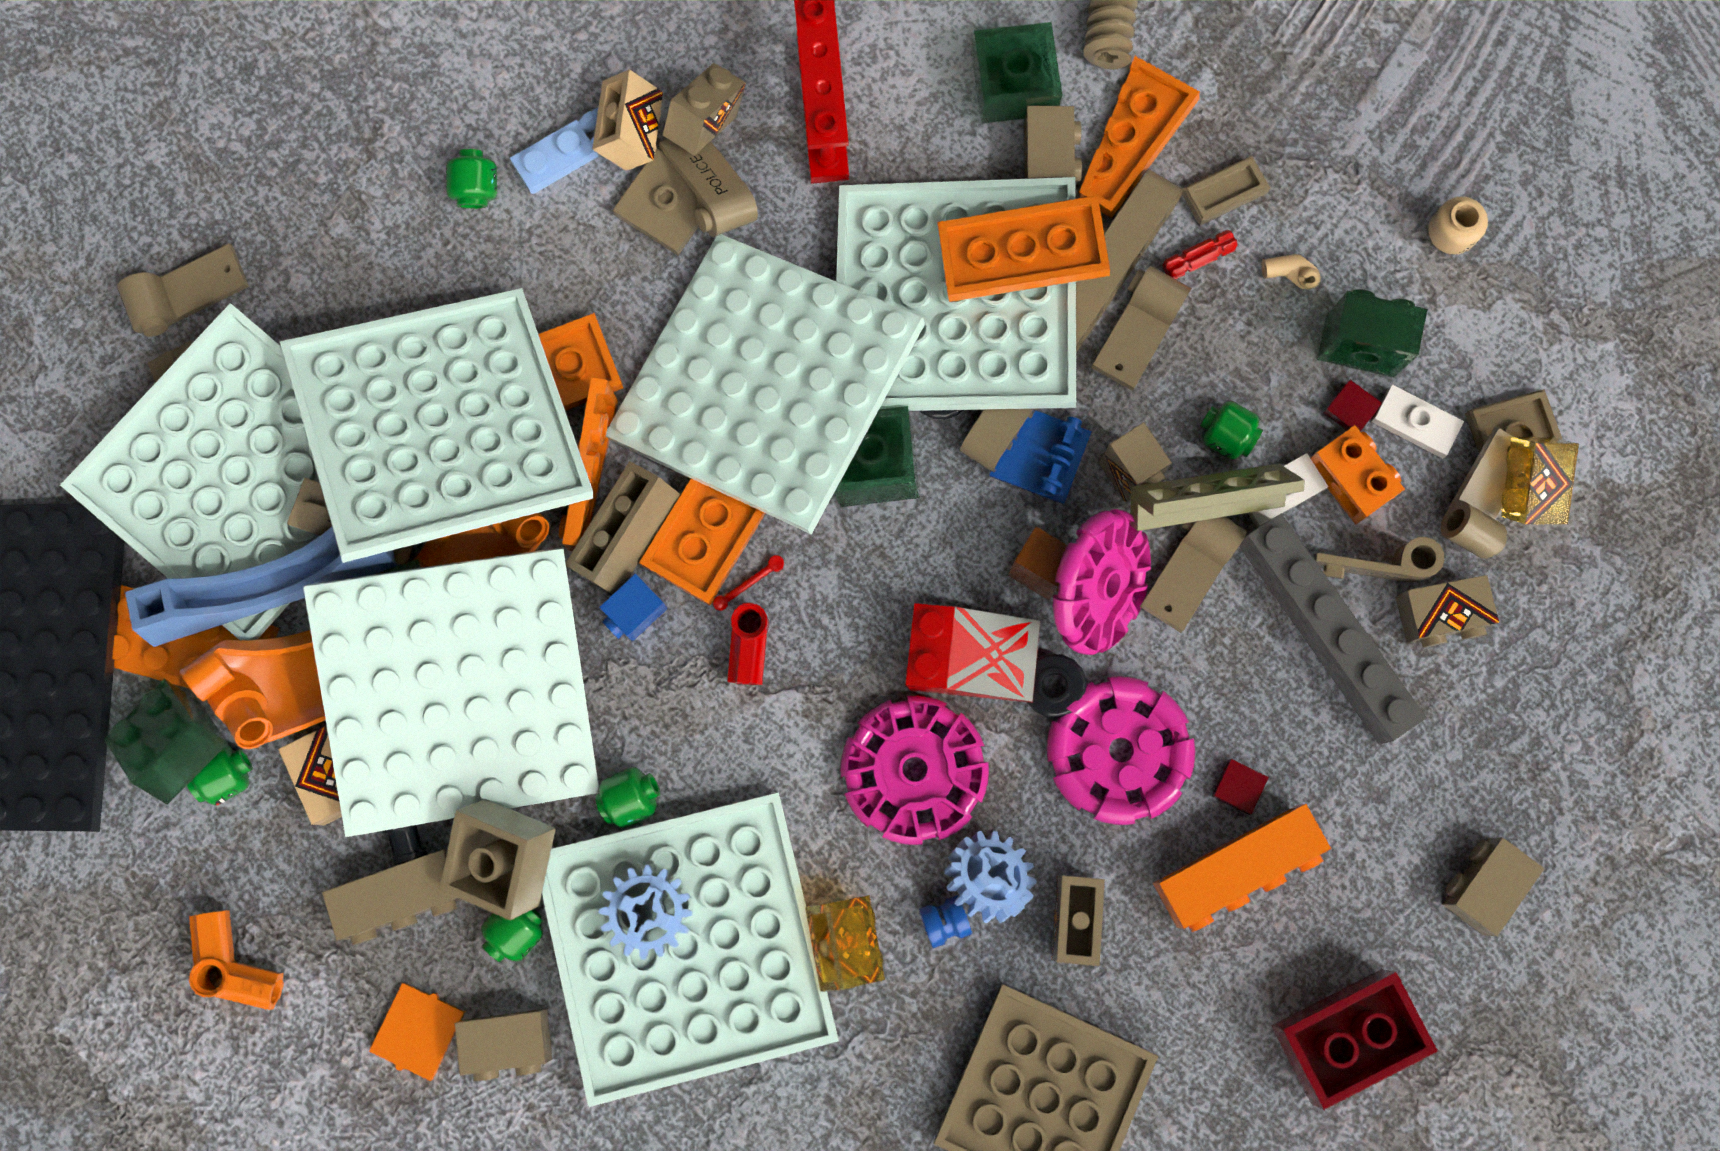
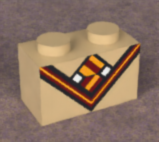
(627, 120)
(313, 776)

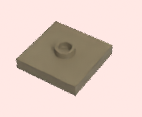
(660, 205)

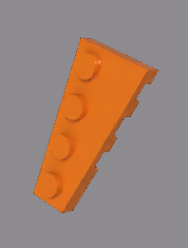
(1142, 124)
(593, 448)

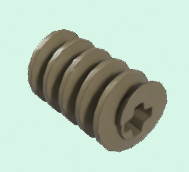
(1110, 33)

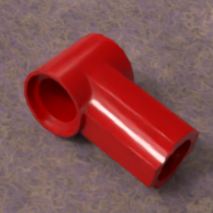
(746, 649)

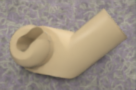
(1294, 268)

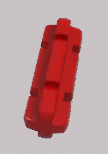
(1200, 254)

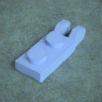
(557, 154)

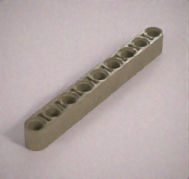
(1125, 243)

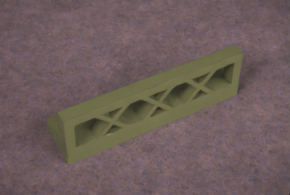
(1212, 496)

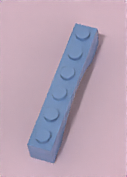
(191, 605)

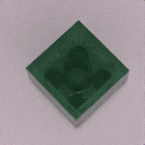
(1015, 70)
(1372, 333)
(883, 464)
(165, 741)

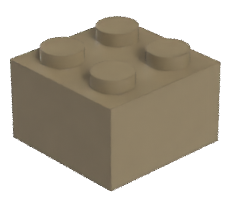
(497, 859)

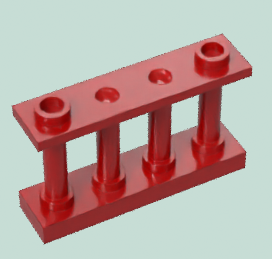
(822, 90)

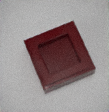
(1352, 406)
(1240, 786)

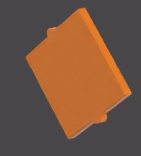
(417, 1031)

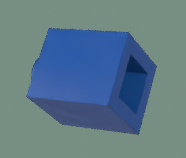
(632, 609)

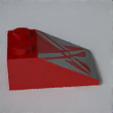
(972, 653)

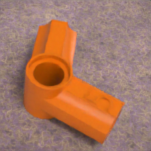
(240, 982)

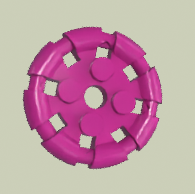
(1102, 587)
(1145, 756)
(914, 795)

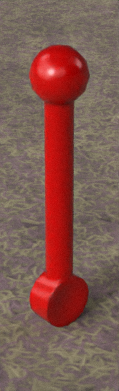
(775, 564)

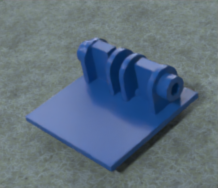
(1044, 456)

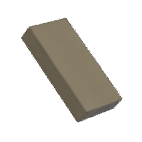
(1225, 190)

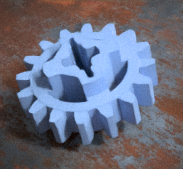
(990, 876)
(628, 904)

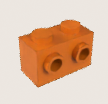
(1357, 474)

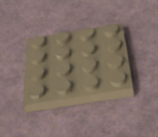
(1044, 1083)

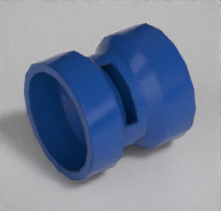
(955, 922)

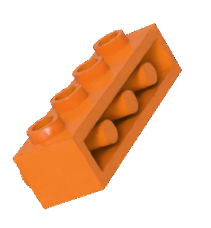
(1241, 867)

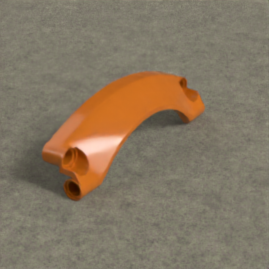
(273, 684)

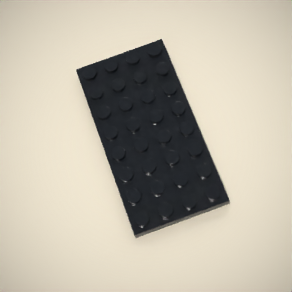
(55, 664)

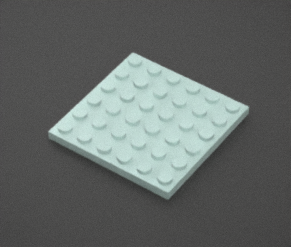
(971, 351)
(765, 381)
(434, 423)
(207, 463)
(451, 689)
(734, 985)

